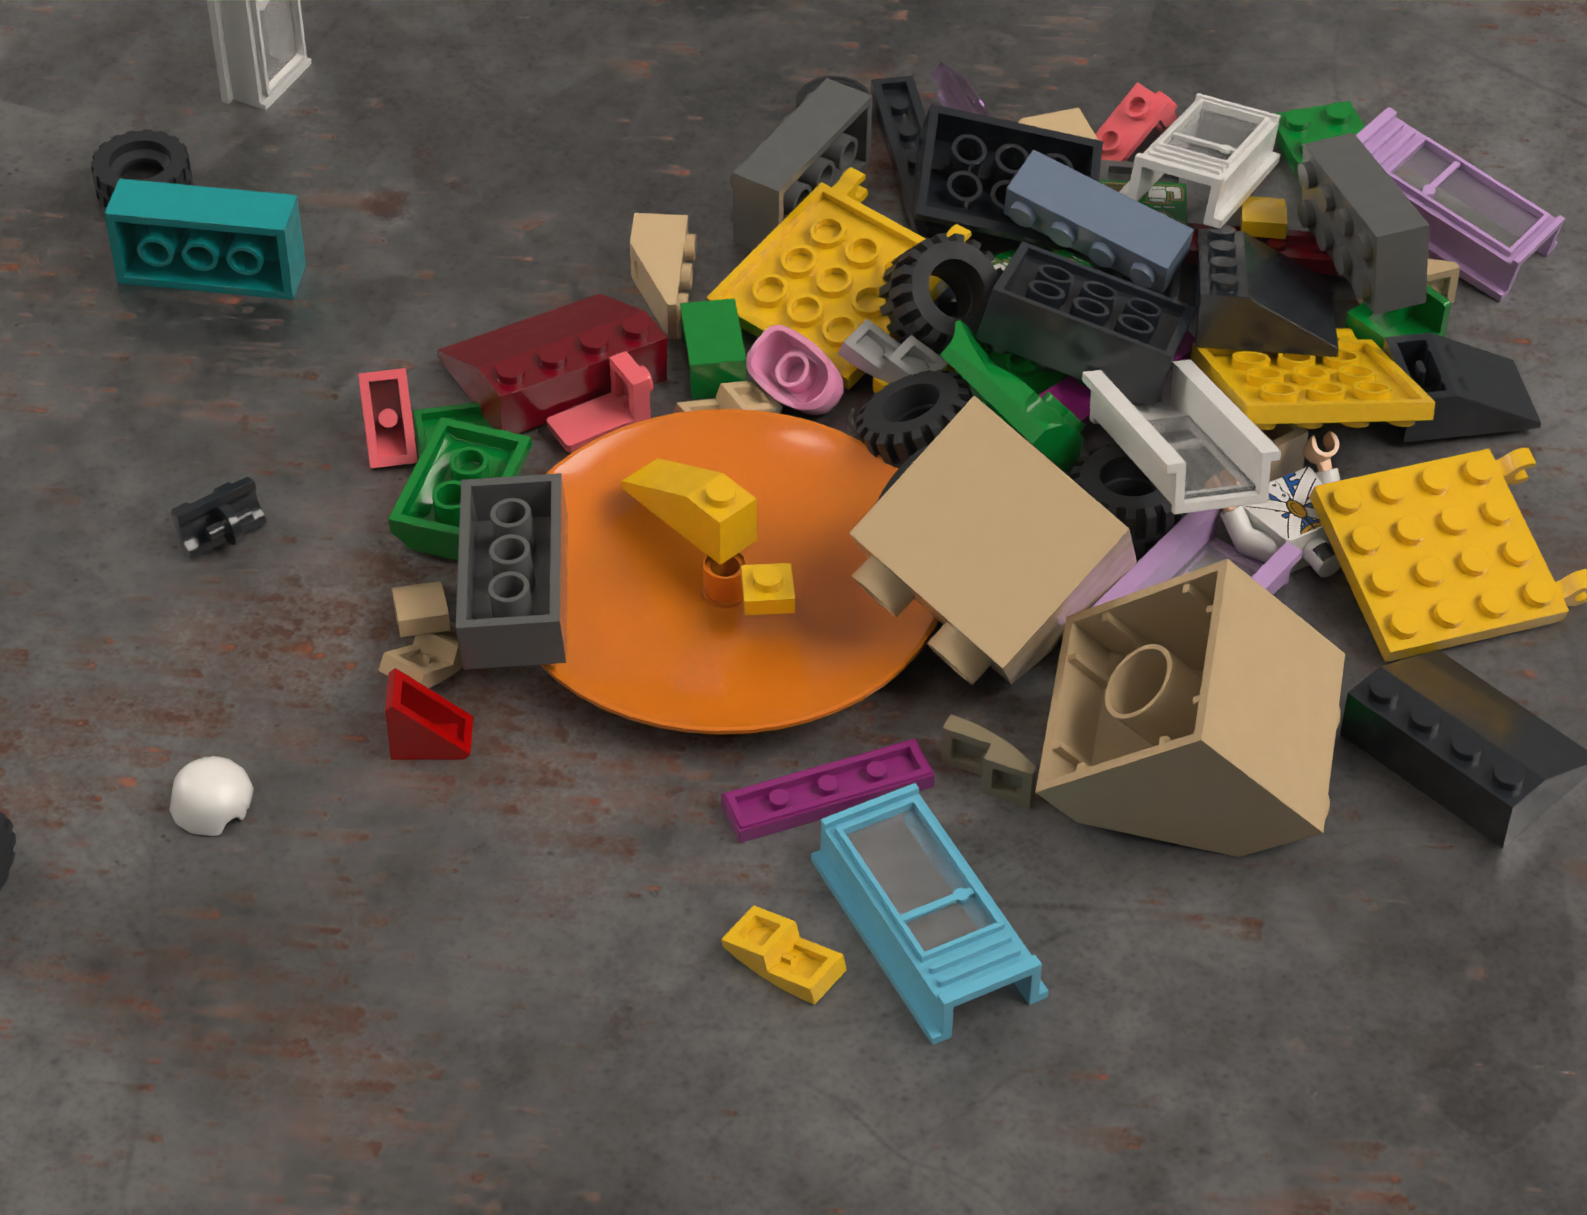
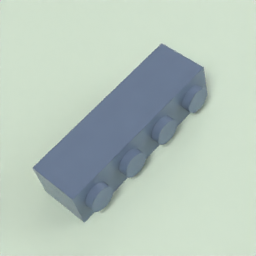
(1097, 222)

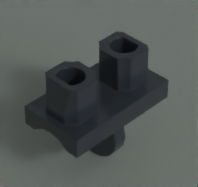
(218, 517)

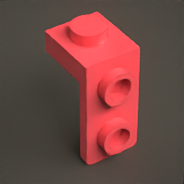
(1134, 120)
(621, 407)

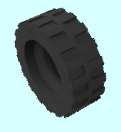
(138, 151)

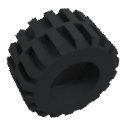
(908, 293)
(911, 413)
(1127, 494)

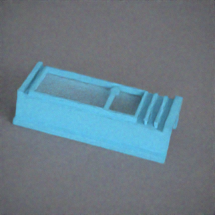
(921, 909)

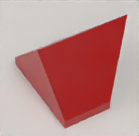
(424, 723)

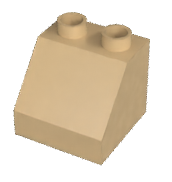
(990, 546)
(1194, 716)

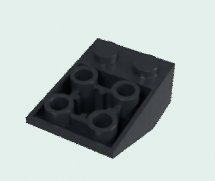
(1470, 388)

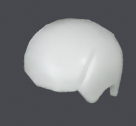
(210, 795)

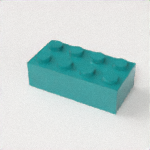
(206, 239)

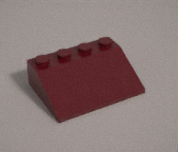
(553, 360)

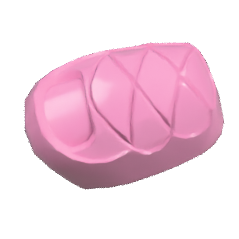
(795, 371)

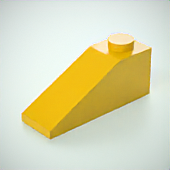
(698, 505)

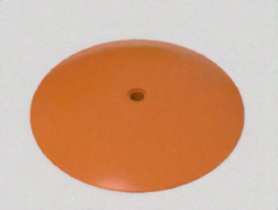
(664, 625)

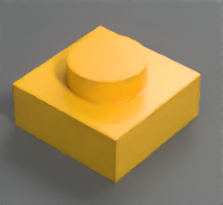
(768, 589)

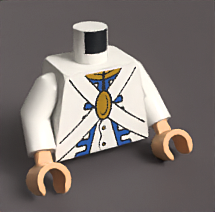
(1289, 515)

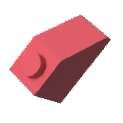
(387, 418)

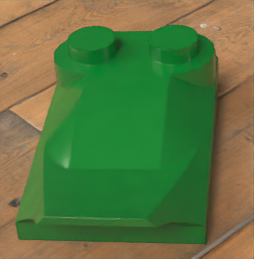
(1040, 420)
(429, 505)

